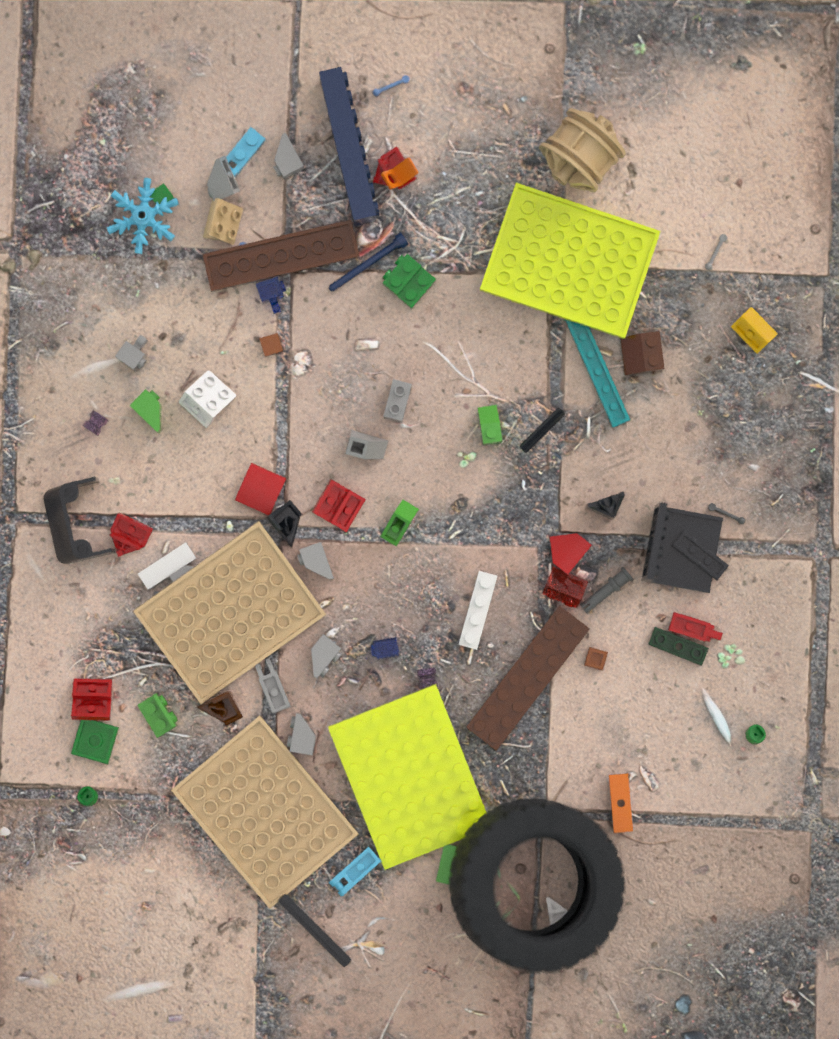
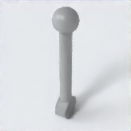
(722, 238)

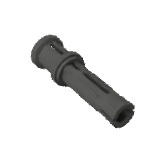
(614, 584)

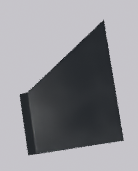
(607, 506)
(286, 521)

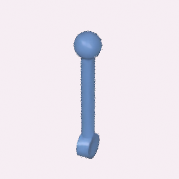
(405, 79)

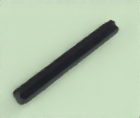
(305, 921)

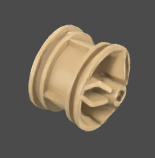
(582, 150)

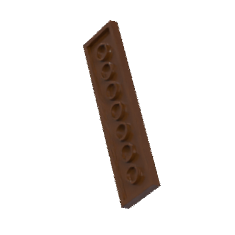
(281, 255)
(527, 678)

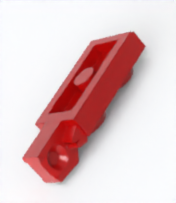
(693, 628)

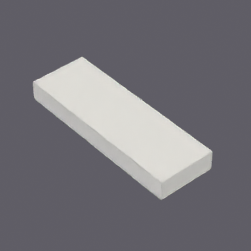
(166, 566)

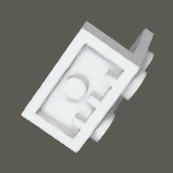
(206, 398)

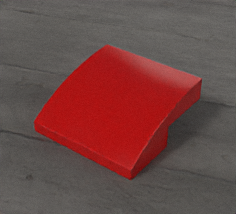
(260, 489)
(338, 505)
(92, 699)

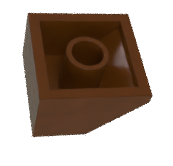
(642, 353)

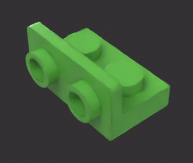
(157, 714)

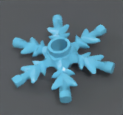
(148, 220)

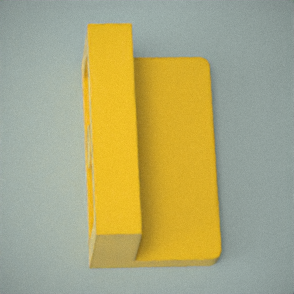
(754, 330)

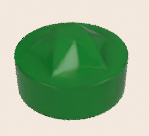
(755, 734)
(87, 796)

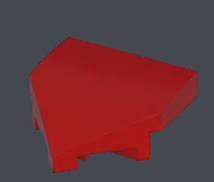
(387, 162)
(129, 534)
(568, 551)

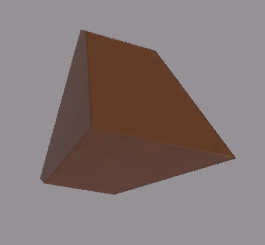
(222, 708)

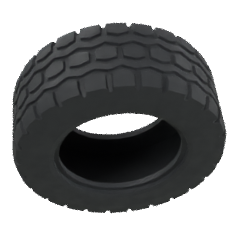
(595, 903)

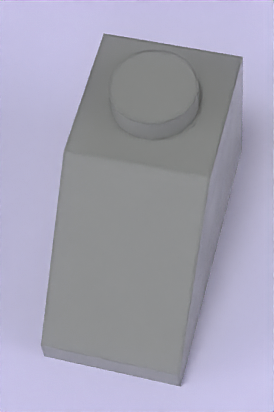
(286, 159)
(221, 180)
(315, 560)

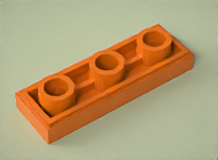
(620, 814)

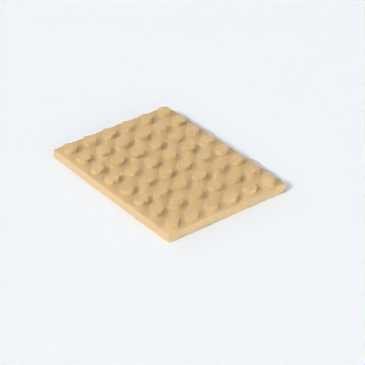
(229, 612)
(264, 812)

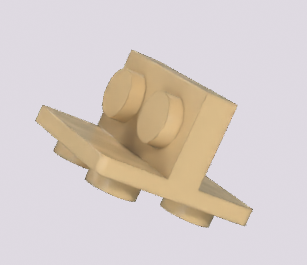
(223, 221)

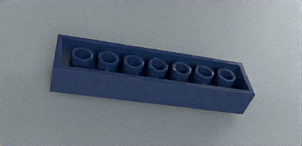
(347, 144)

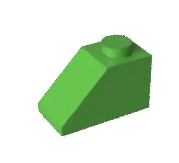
(149, 408)
(490, 425)
(399, 522)

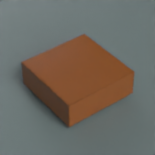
(271, 345)
(595, 658)

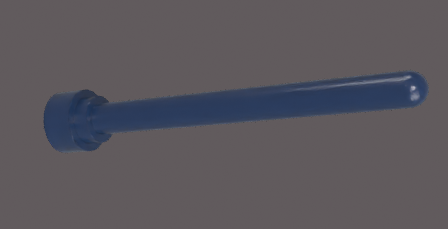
(398, 242)

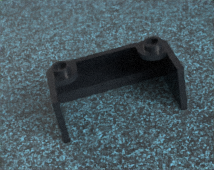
(65, 547)

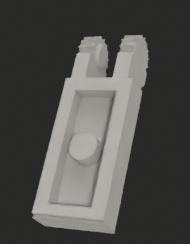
(273, 688)

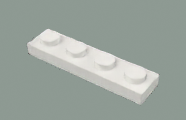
(477, 610)

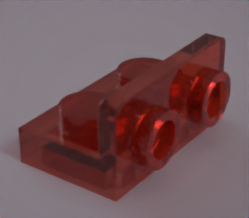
(565, 588)

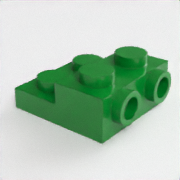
(408, 280)

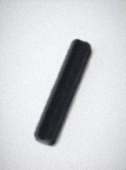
(542, 430)

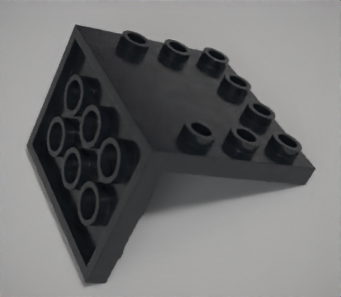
(666, 564)

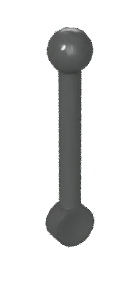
(712, 507)

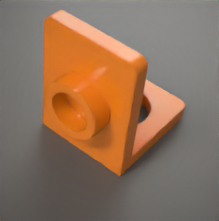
(401, 174)

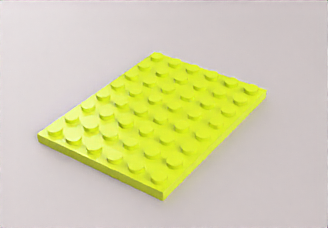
(570, 260)
(408, 775)

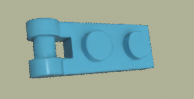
(245, 150)
(355, 871)

